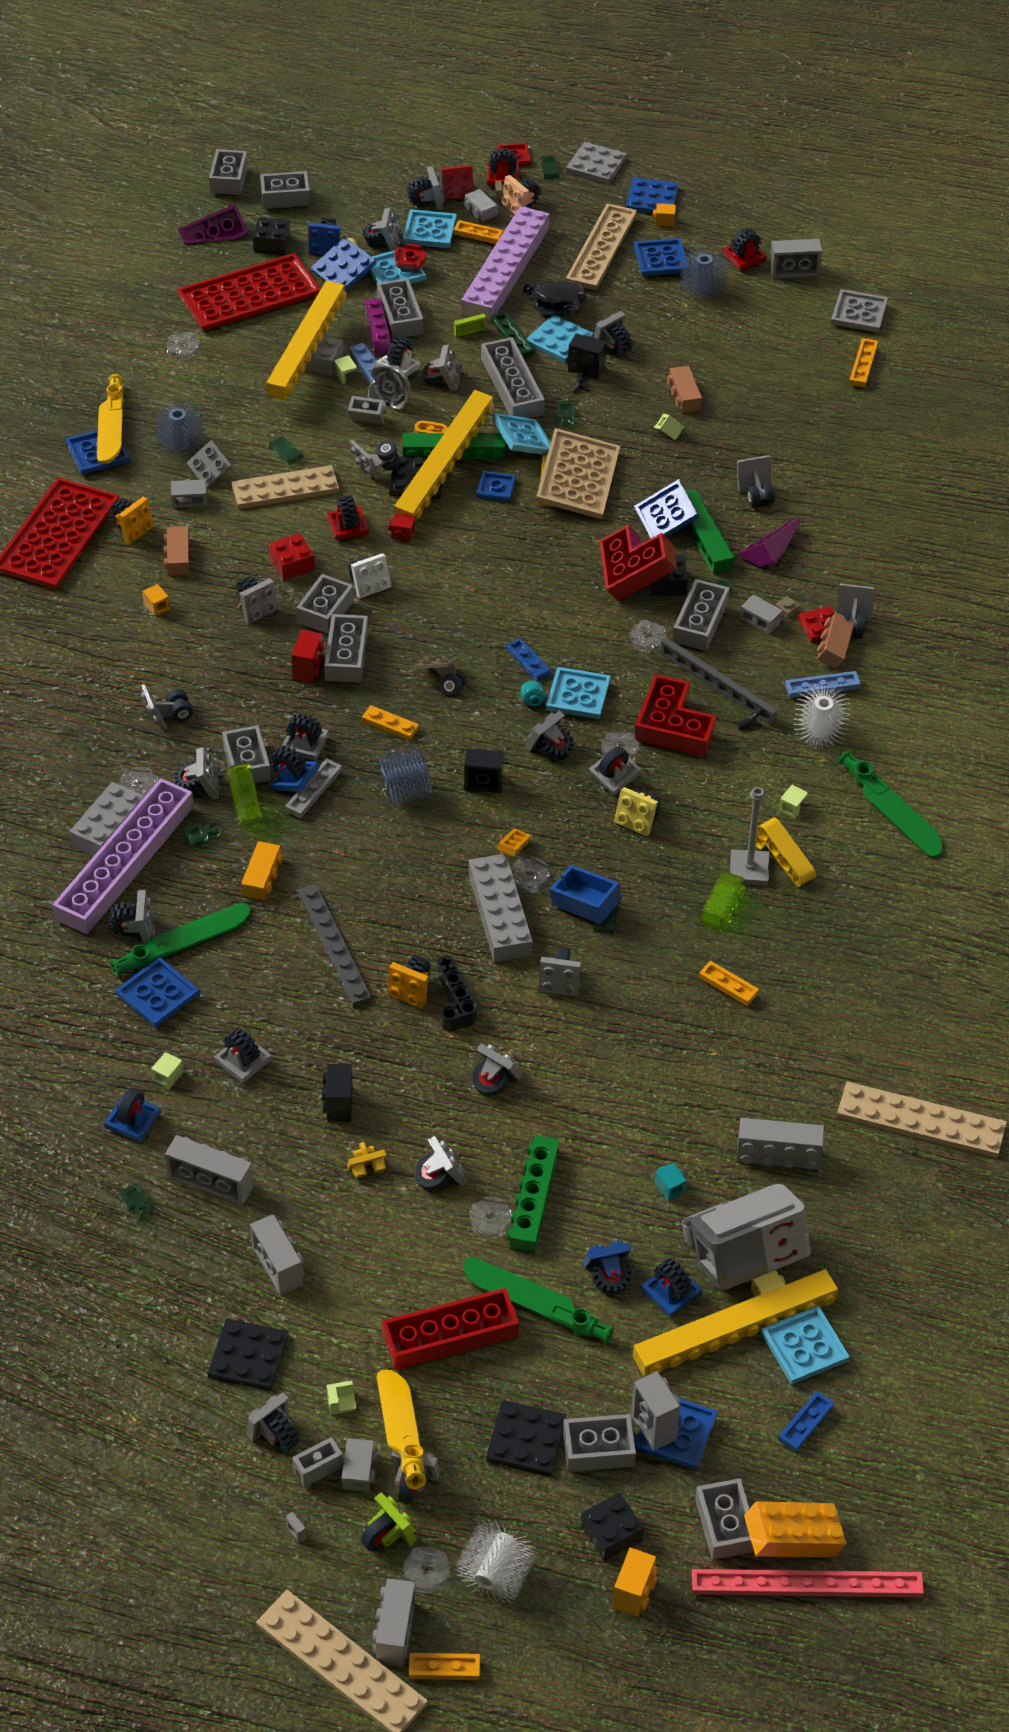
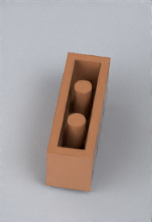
(684, 389)
(176, 551)
(835, 640)

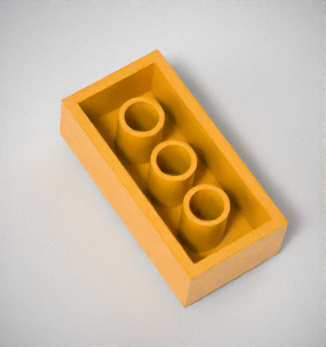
(795, 1529)

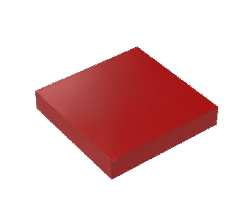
(521, 151)

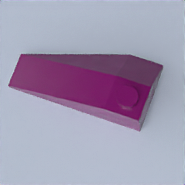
(219, 226)
(770, 546)

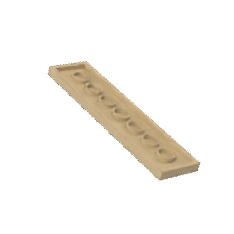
(601, 246)
(921, 1119)
(341, 1663)

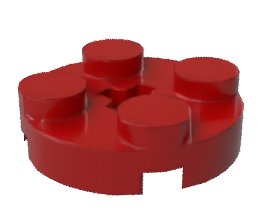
(403, 258)

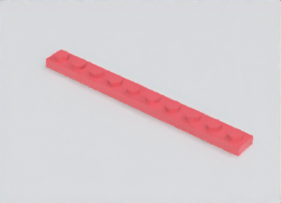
(807, 1583)

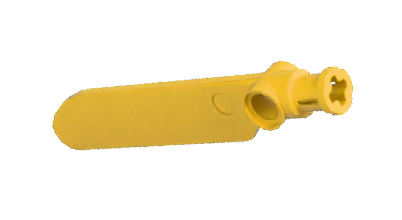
(110, 422)
(401, 1425)

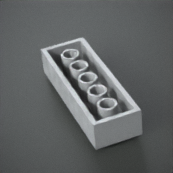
(512, 378)
(500, 908)

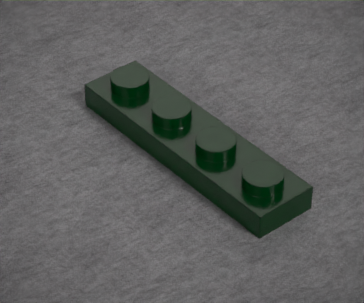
(509, 329)

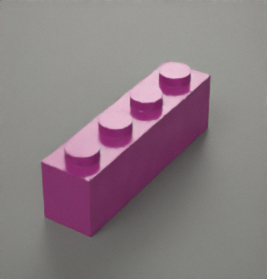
(377, 326)

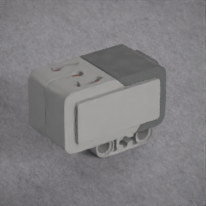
(749, 1236)

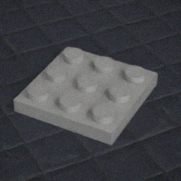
(596, 162)
(859, 310)

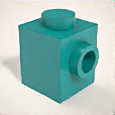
(670, 1181)

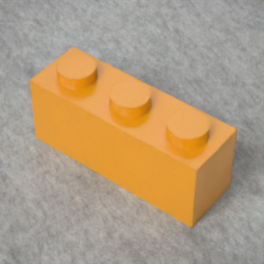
(261, 870)

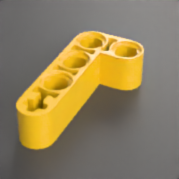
(785, 851)

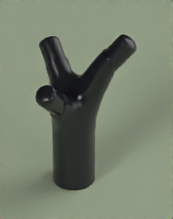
(580, 382)
(749, 721)

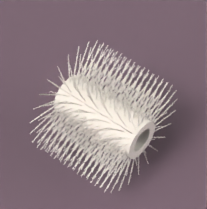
(821, 716)
(495, 1561)

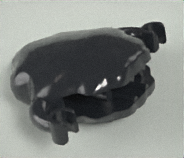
(557, 296)

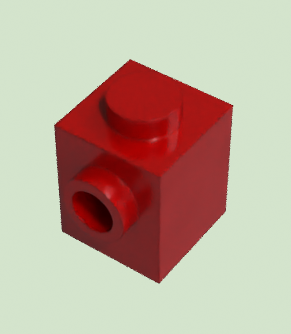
(402, 527)

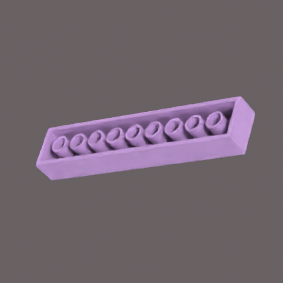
(505, 263)
(123, 856)

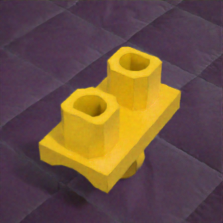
(358, 1163)

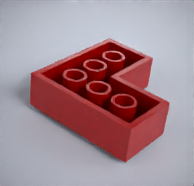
(633, 564)
(667, 722)

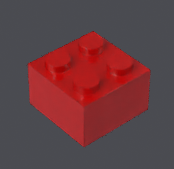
(291, 556)
(308, 657)

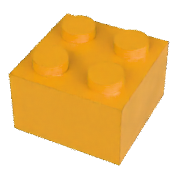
(635, 1582)

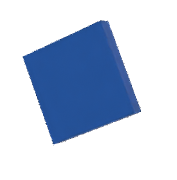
(496, 486)

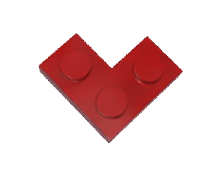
(814, 621)

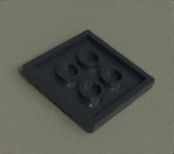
(404, 474)
(248, 1354)
(526, 1437)

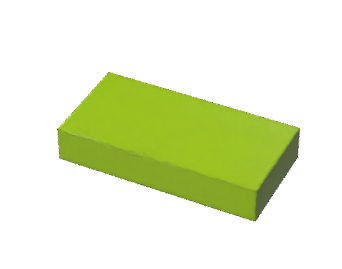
(470, 325)

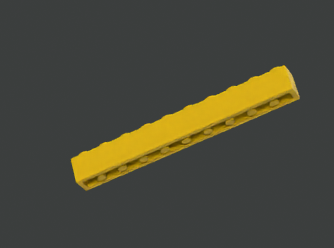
(306, 340)
(444, 455)
(733, 1323)

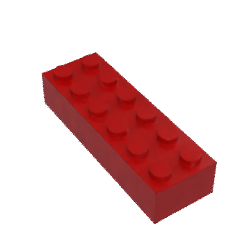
(450, 1328)

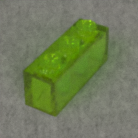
(244, 793)
(723, 900)

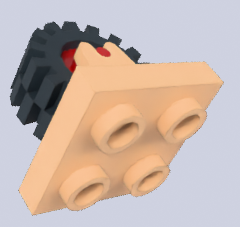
(519, 193)

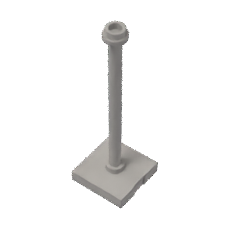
(751, 863)

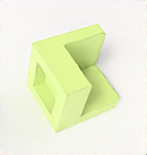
(343, 366)
(669, 426)
(791, 801)
(167, 1070)
(341, 1397)

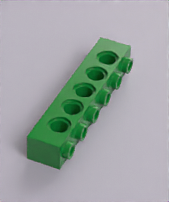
(527, 1239)

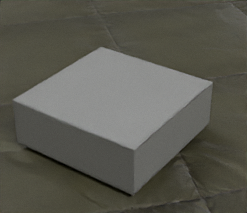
(295, 1527)

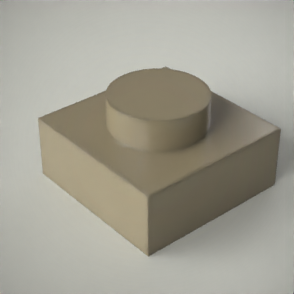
(498, 191)
(788, 606)

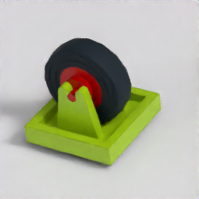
(387, 1526)

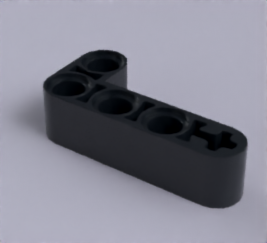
(463, 1007)

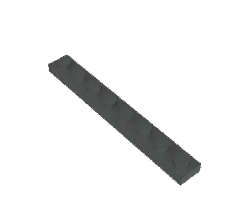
(718, 681)
(334, 945)

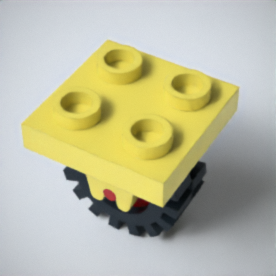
(637, 810)

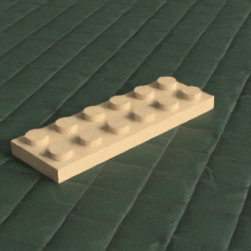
(285, 487)

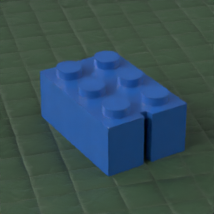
(585, 894)

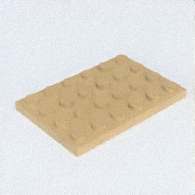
(578, 473)

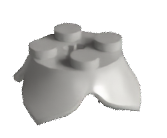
(382, 389)

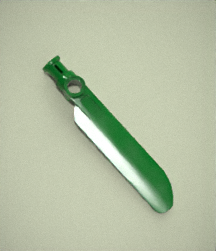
(893, 806)
(182, 938)
(536, 1299)

